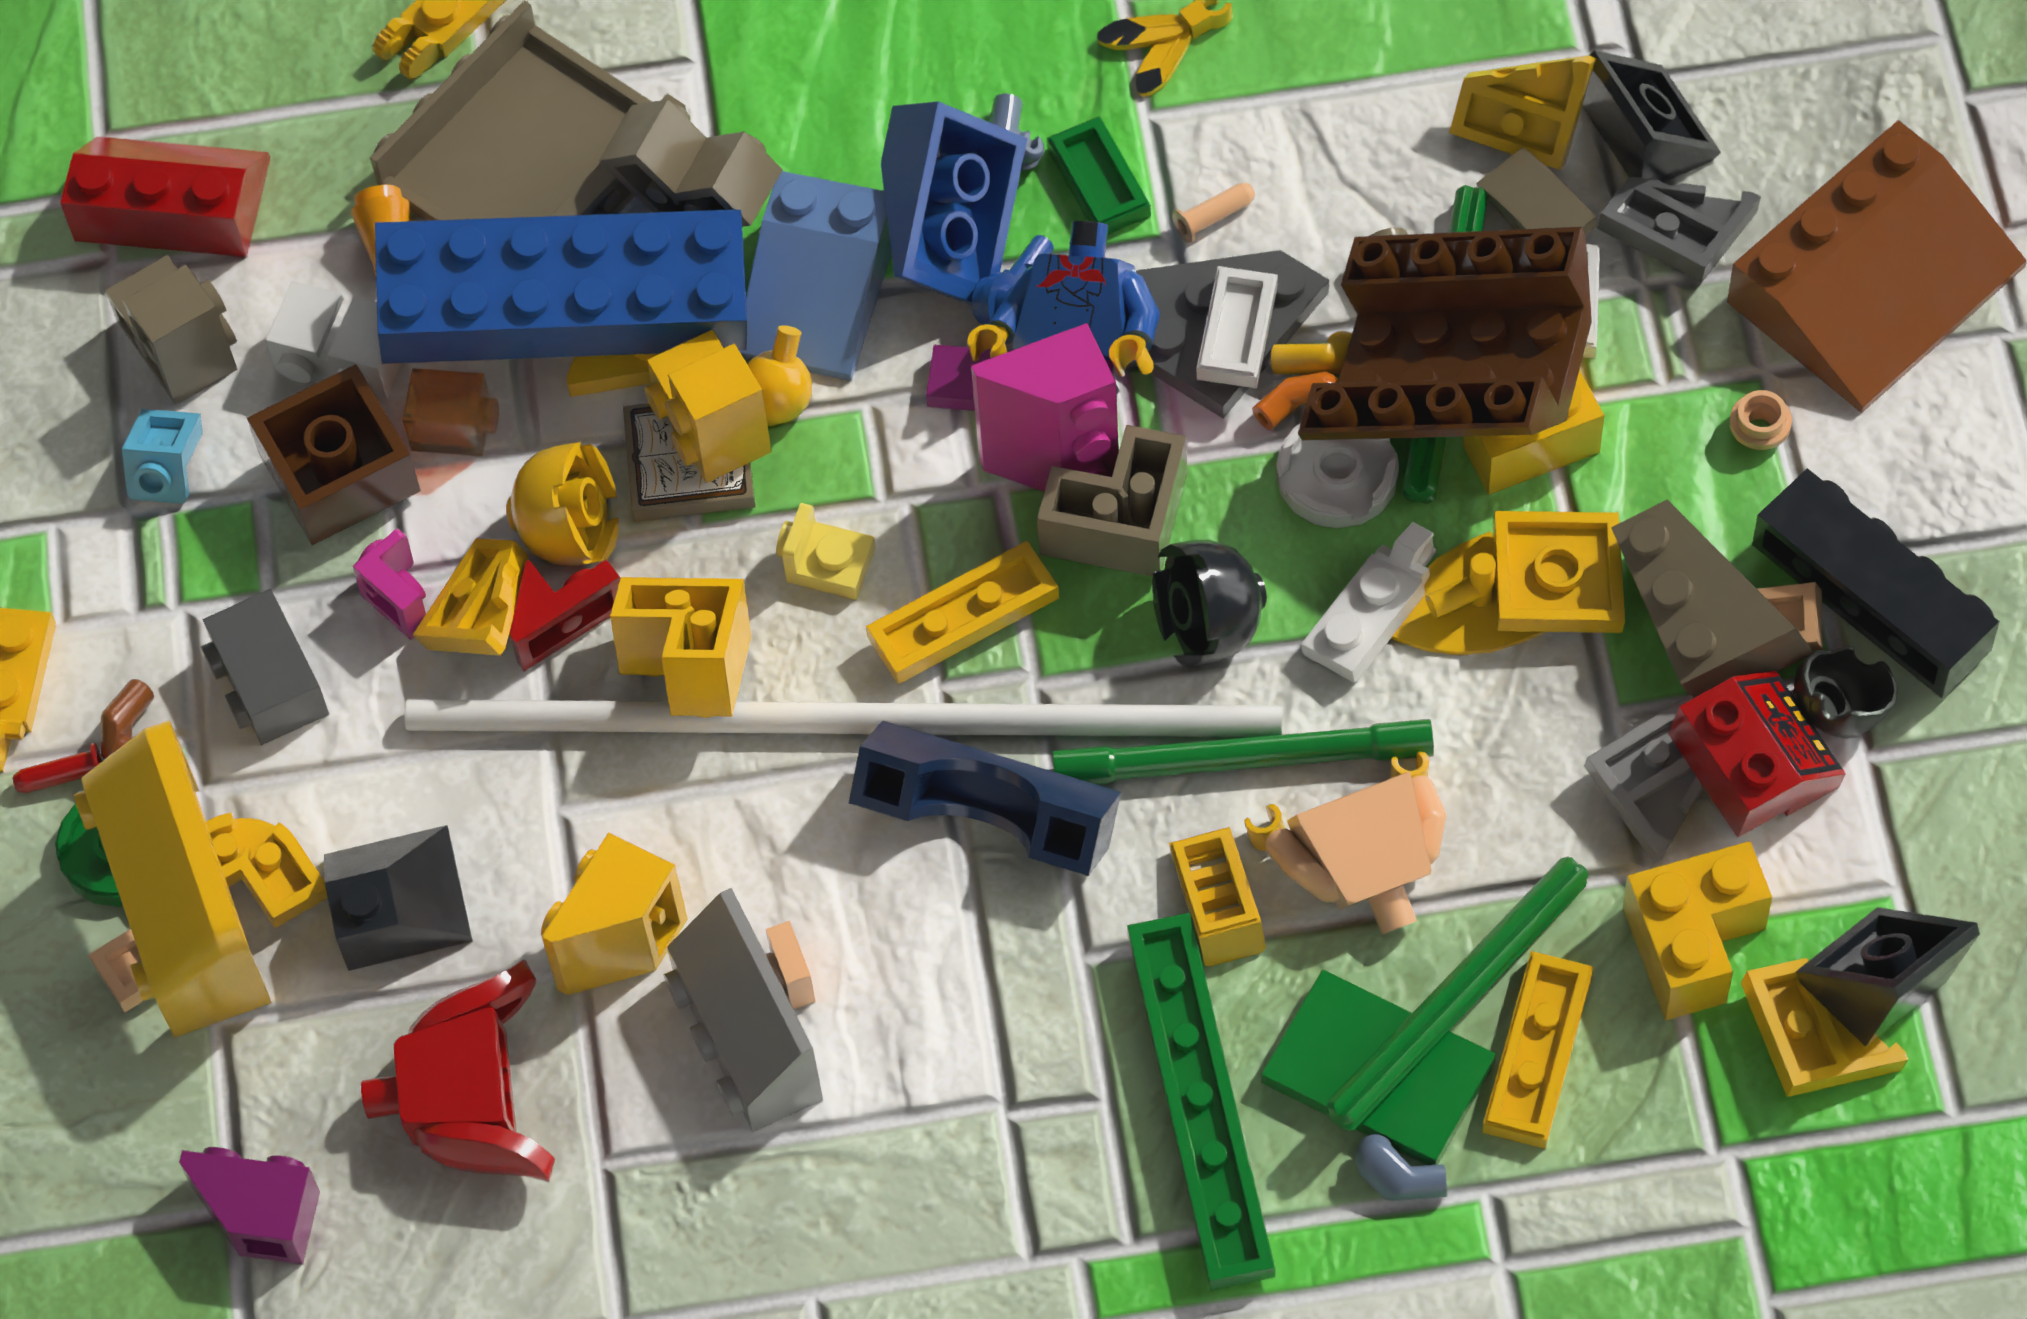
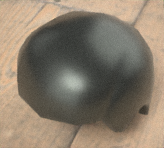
(1844, 693)

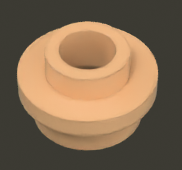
(1764, 406)

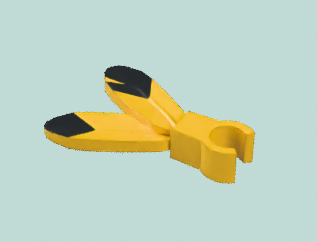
(1169, 37)

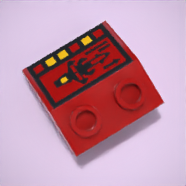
(1754, 750)

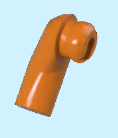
(1288, 397)

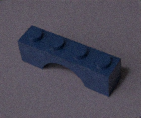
(925, 775)

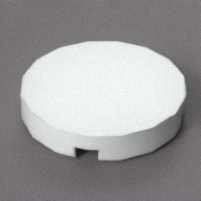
(1337, 479)

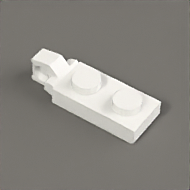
(1372, 605)

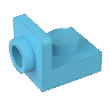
(159, 455)

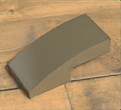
(1534, 196)

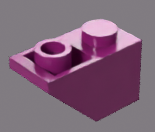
(257, 1204)

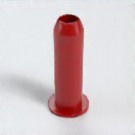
(57, 771)

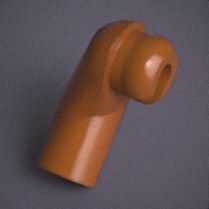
(121, 713)

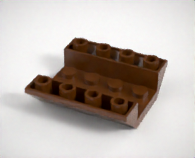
(1458, 336)

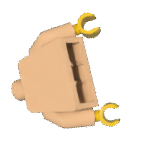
(1362, 843)

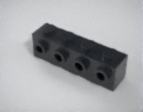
(1876, 582)

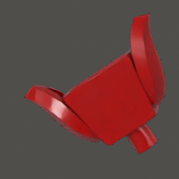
(458, 1082)

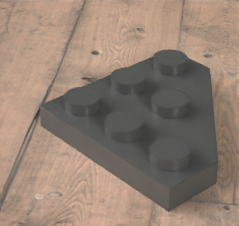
(1184, 301)

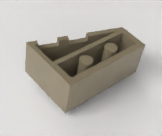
(1702, 605)

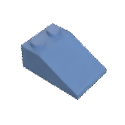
(818, 271)

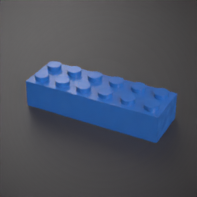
(558, 285)

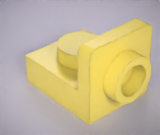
(824, 555)

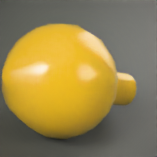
(783, 378)

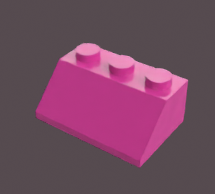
(1047, 409)

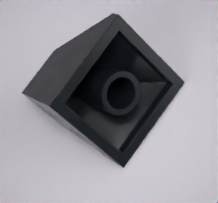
(396, 898)

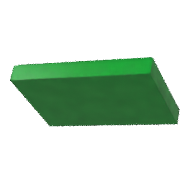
(1340, 1031)

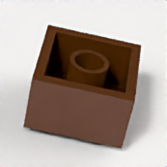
(334, 454)

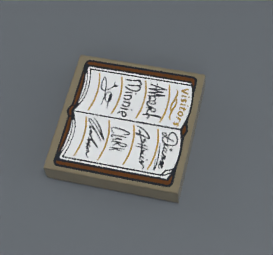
(661, 481)

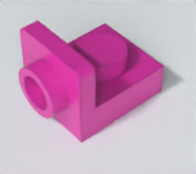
(388, 585)

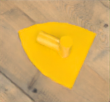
(1460, 605)

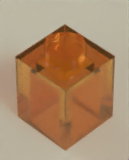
(449, 412)

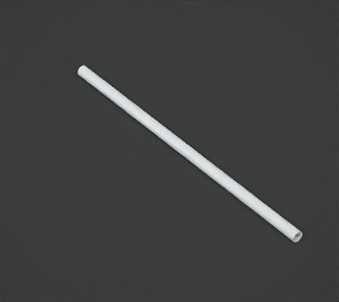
(848, 718)

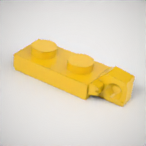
(24, 656)

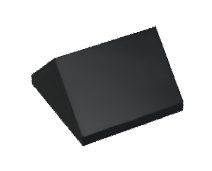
(1645, 118)
(1886, 968)

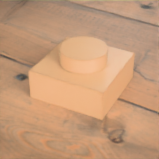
(1801, 607)
(790, 965)
(113, 966)

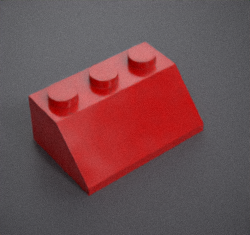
(164, 195)

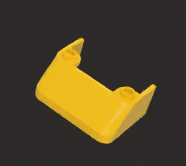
(171, 883)

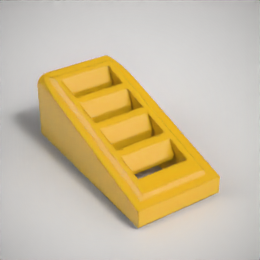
(1228, 932)

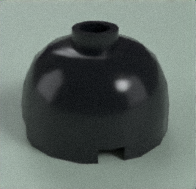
(1207, 600)

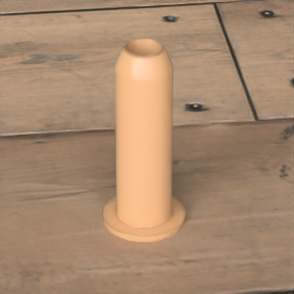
(1212, 210)

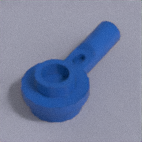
(993, 289)

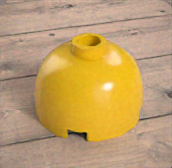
(563, 507)

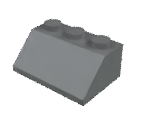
(742, 1015)

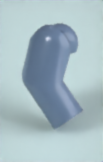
(1007, 114)
(1393, 1175)

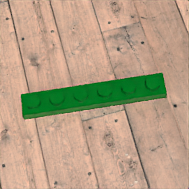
(1200, 1102)

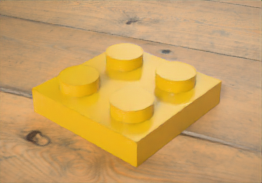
(1558, 572)

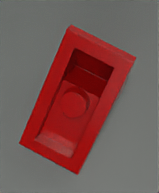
(552, 619)

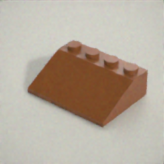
(1875, 267)

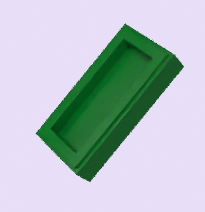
(1098, 175)

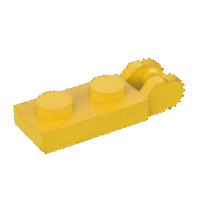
(439, 30)

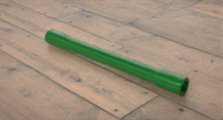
(1375, 742)

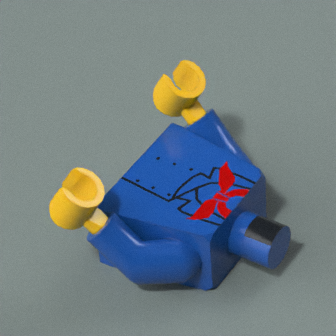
(1075, 291)

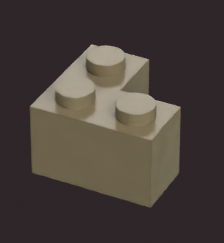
(680, 169)
(175, 326)
(1117, 518)

